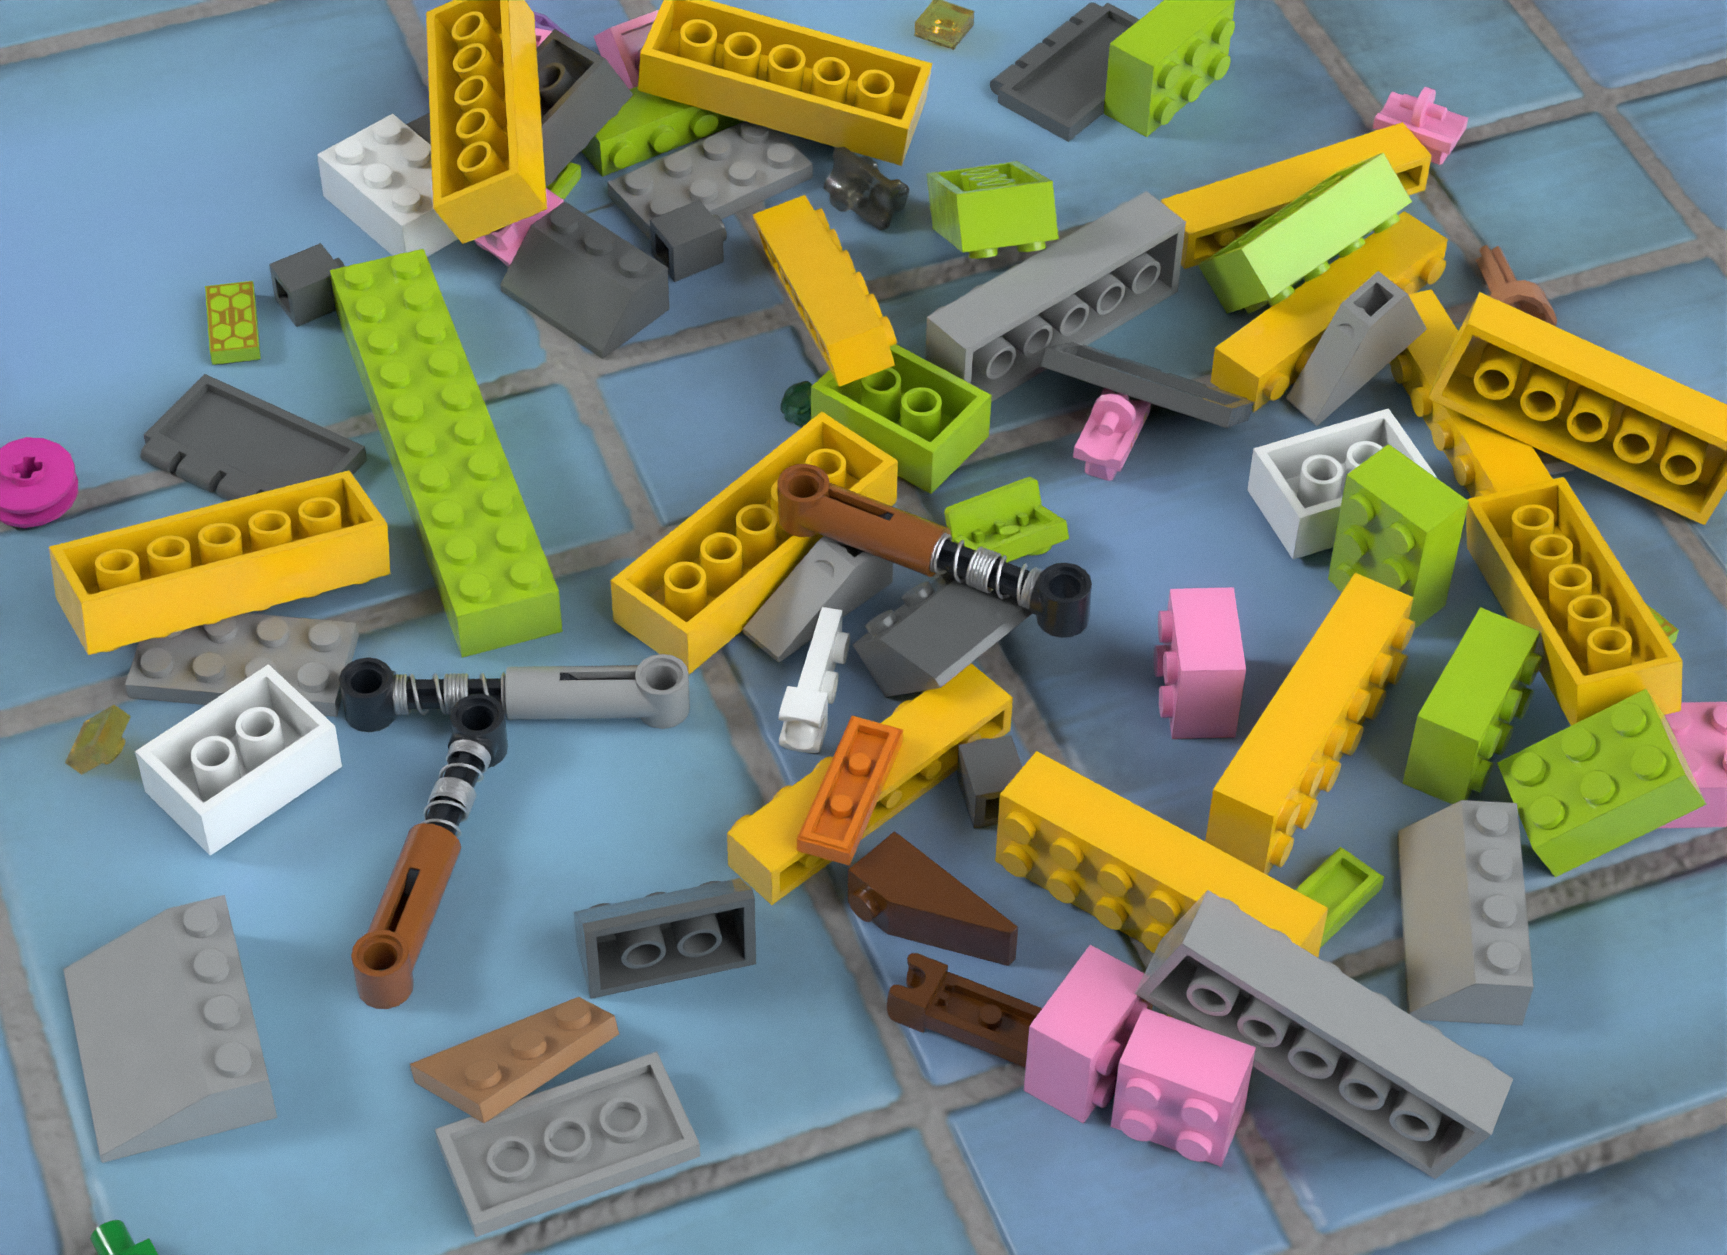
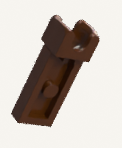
(961, 1009)

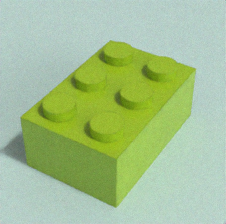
(1167, 61)
(912, 414)
(1399, 530)
(1473, 707)
(1600, 783)

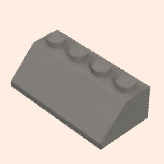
(1465, 915)

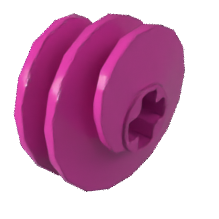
(35, 482)

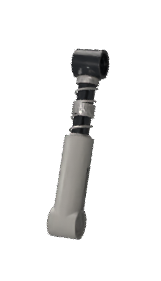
(650, 691)

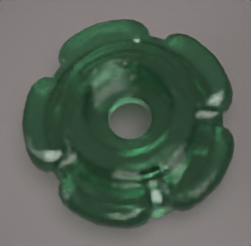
(797, 403)

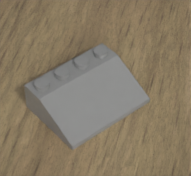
(168, 1033)

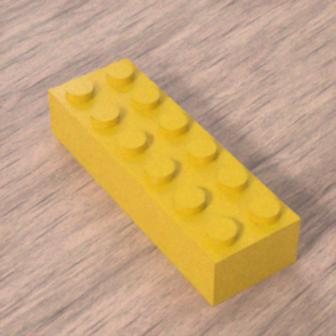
(785, 77)
(484, 115)
(1587, 407)
(732, 553)
(219, 561)
(1566, 582)
(1311, 725)
(1130, 863)

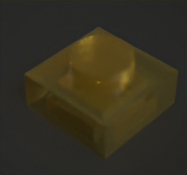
(944, 23)
(99, 740)

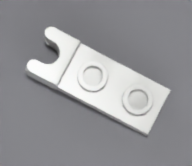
(806, 706)

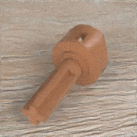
(1505, 287)

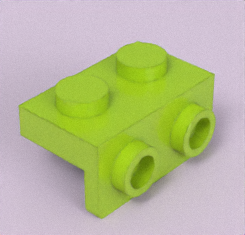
(1007, 521)

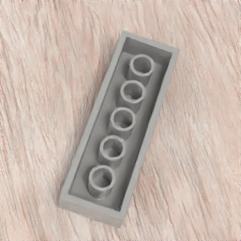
(1060, 296)
(1326, 1035)

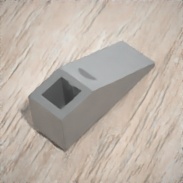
(1356, 345)
(826, 577)

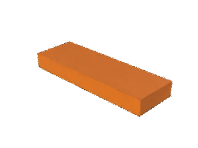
(850, 790)

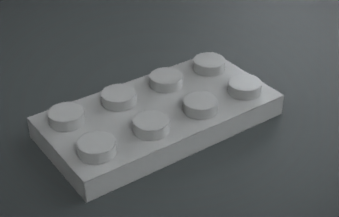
(720, 171)
(215, 657)
(567, 1144)

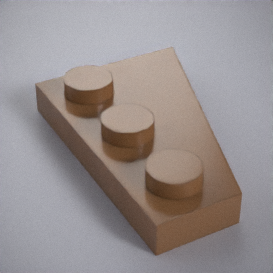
(515, 1059)

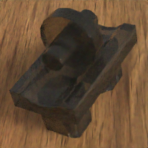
(860, 186)

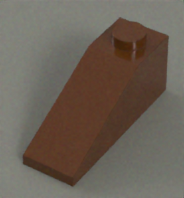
(926, 904)

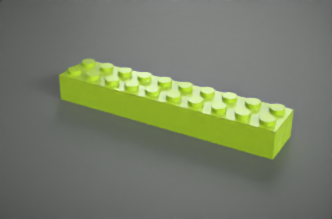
(446, 454)

